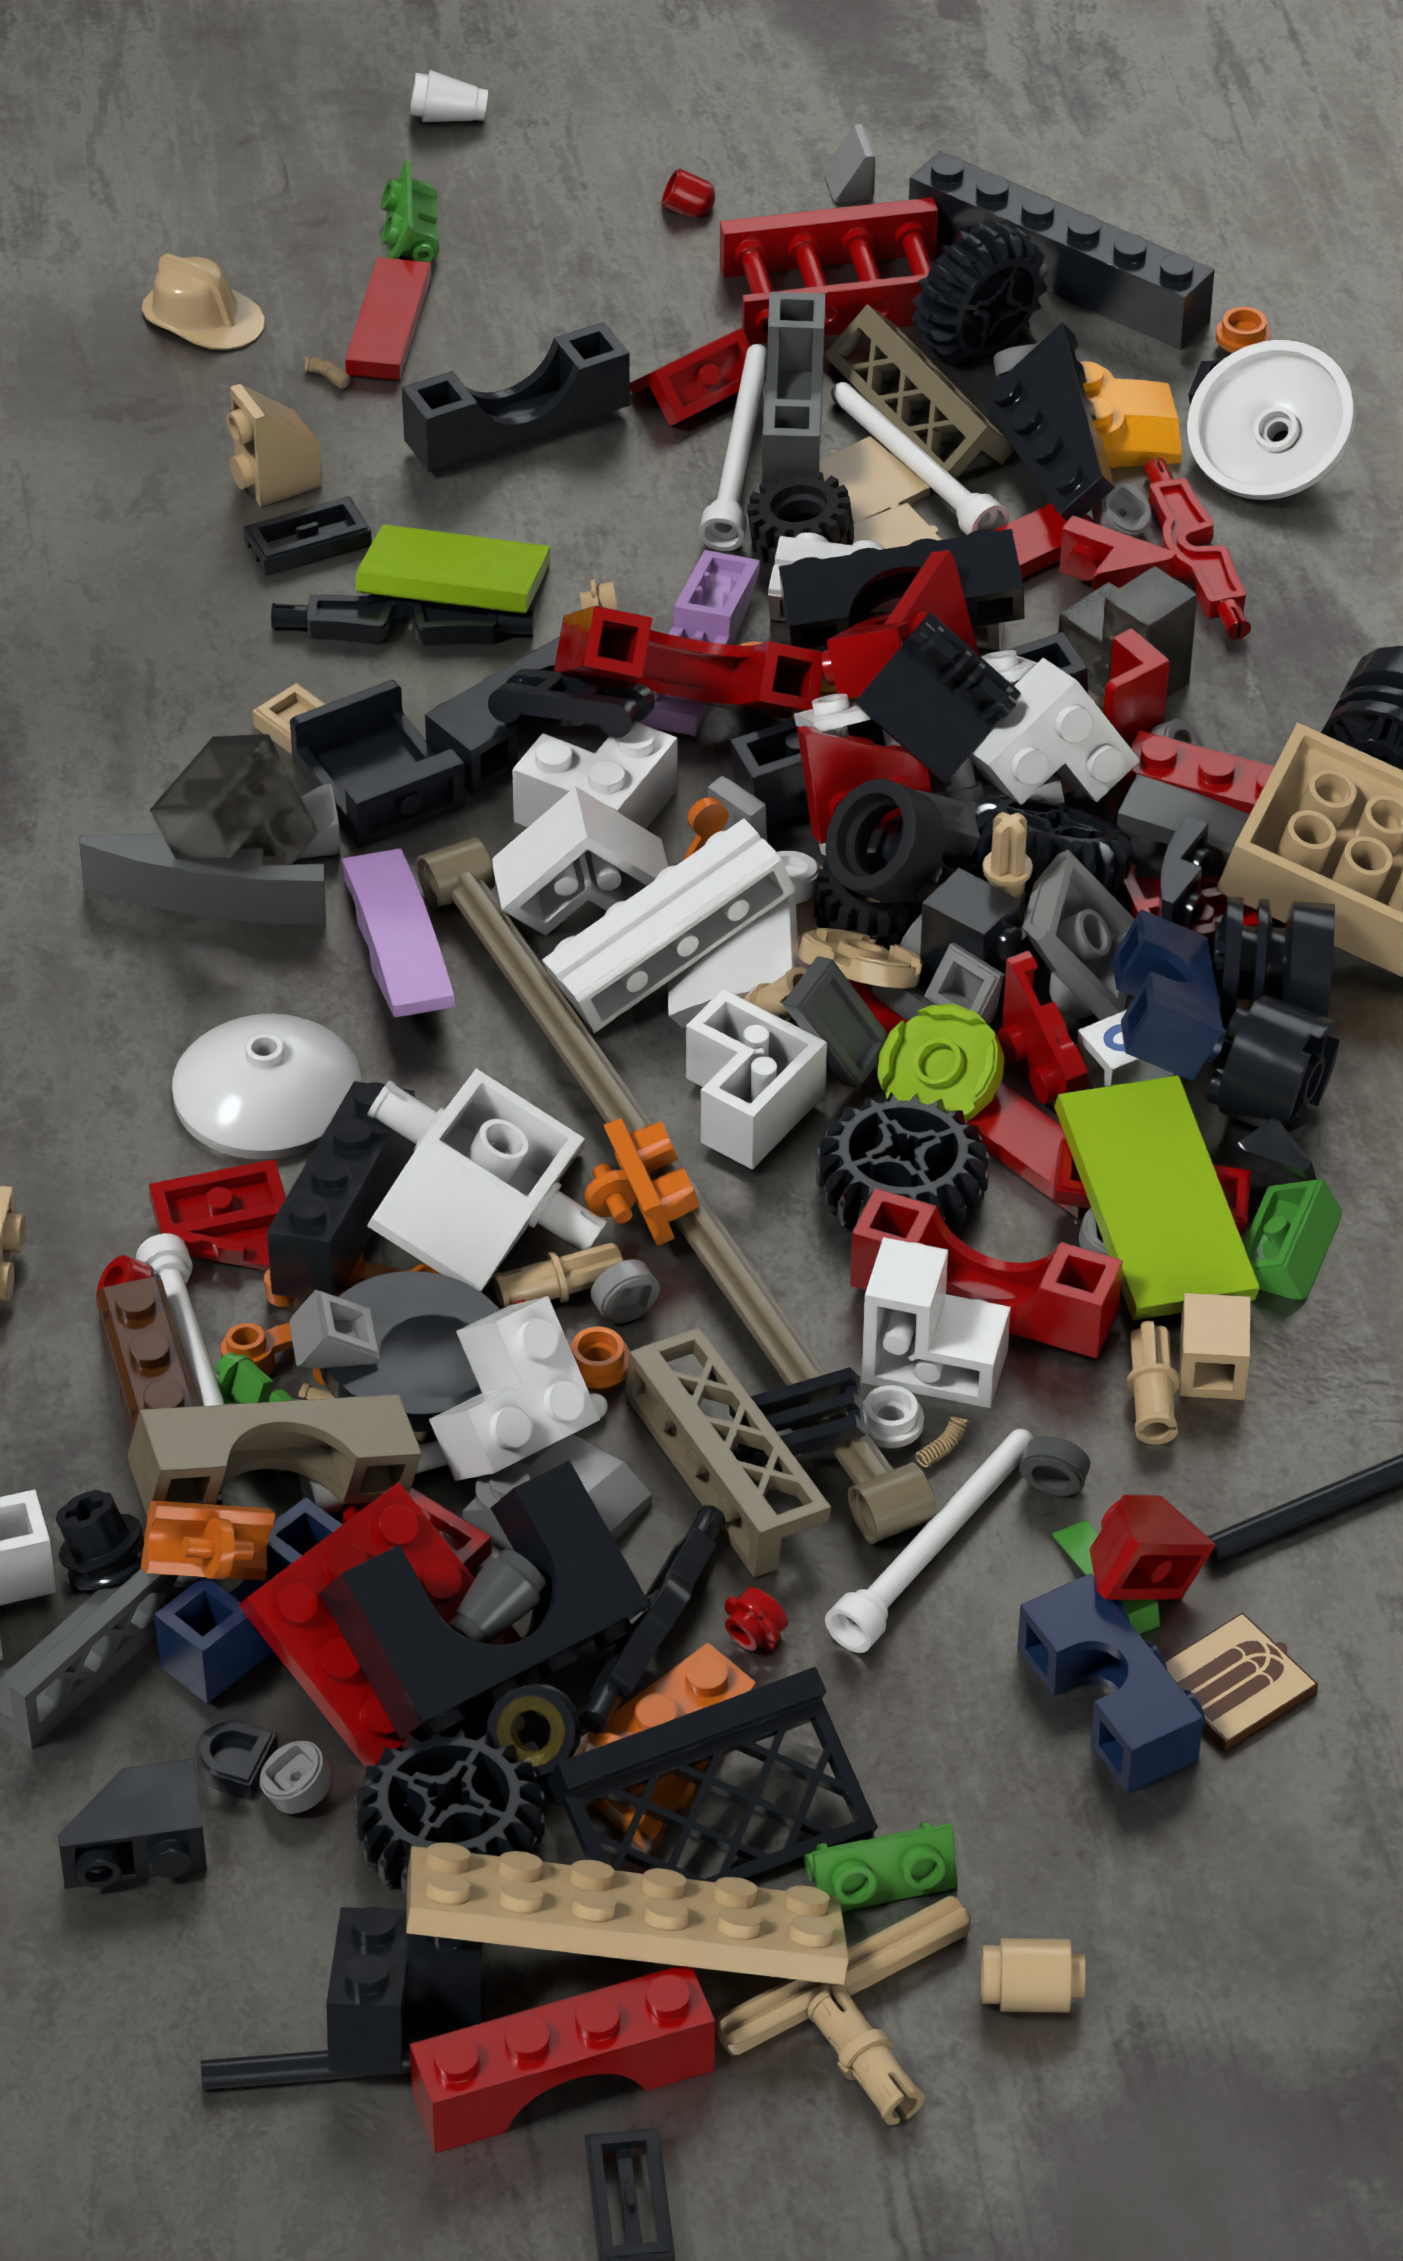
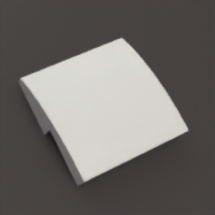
(750, 957)

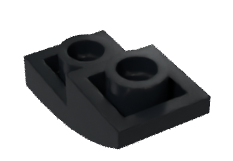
(1183, 872)

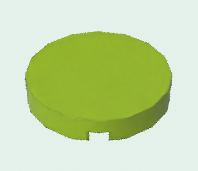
(943, 1056)

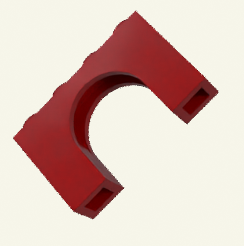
(752, 679)

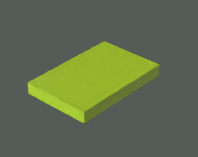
(453, 568)

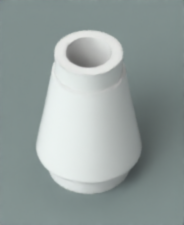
(446, 99)

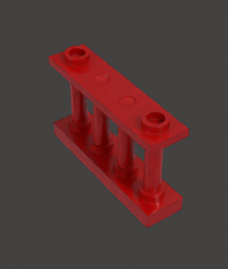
(828, 239)

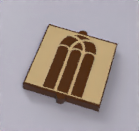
(1240, 1679)

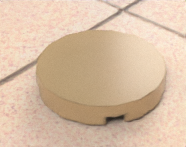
(862, 958)

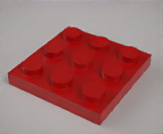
(306, 1636)

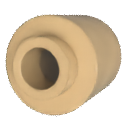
(1031, 1975)

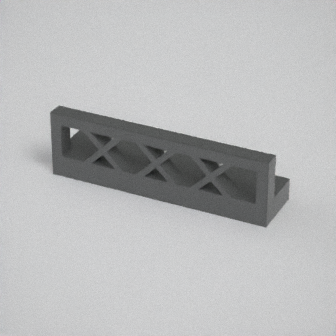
(83, 1653)

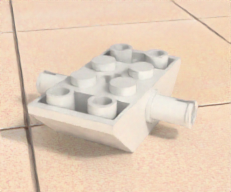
(478, 1179)

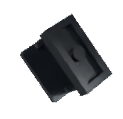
(377, 764)

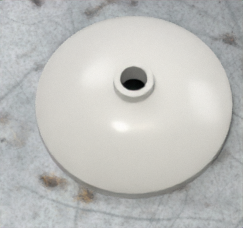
(1266, 392)
(263, 1085)

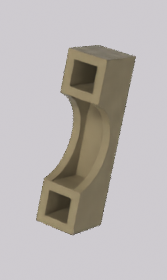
(345, 1444)

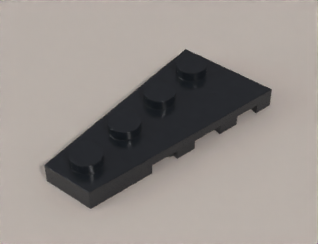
(1051, 424)

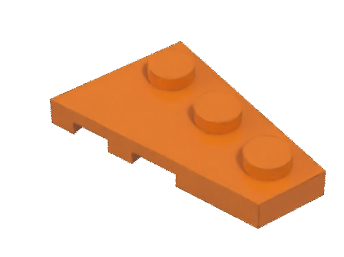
(688, 1687)

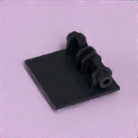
(937, 698)

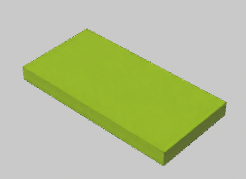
(1155, 1194)

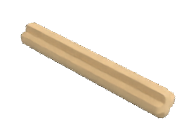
(867, 1964)

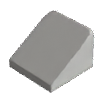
(852, 168)
(323, 812)
(966, 982)
(332, 1333)

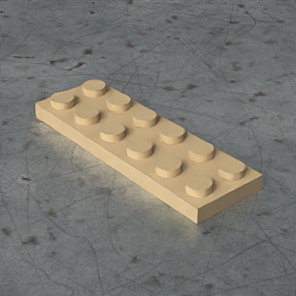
(626, 1914)

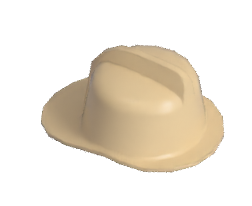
(199, 305)

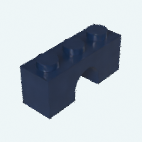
(1176, 1000)
(203, 1631)
(1084, 1639)

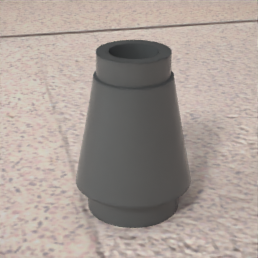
(498, 1597)

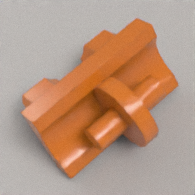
(618, 1190)
(207, 1540)

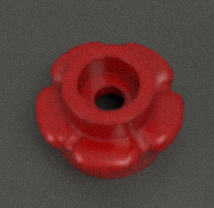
(755, 1619)

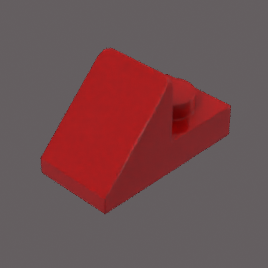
(1106, 555)

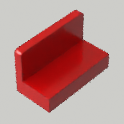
(698, 377)
(1136, 686)

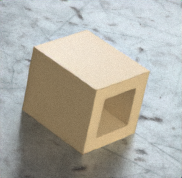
(1214, 1346)

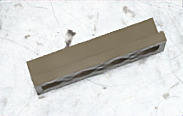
(931, 384)
(707, 1462)

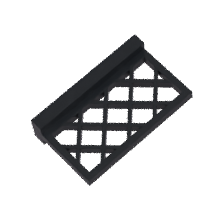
(704, 1737)

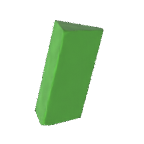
(1292, 1236)

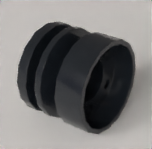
(1372, 707)
(1272, 961)

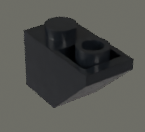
(136, 1828)

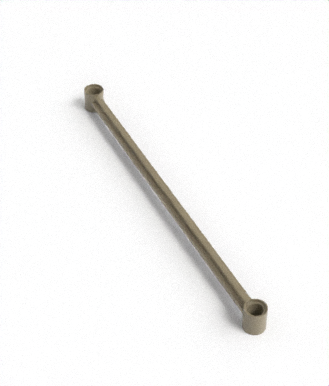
(462, 873)

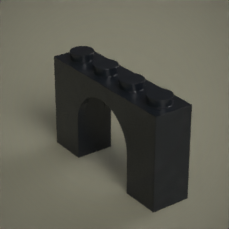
(430, 1670)

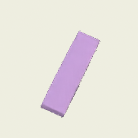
(708, 611)
(398, 933)

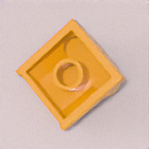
(1133, 418)

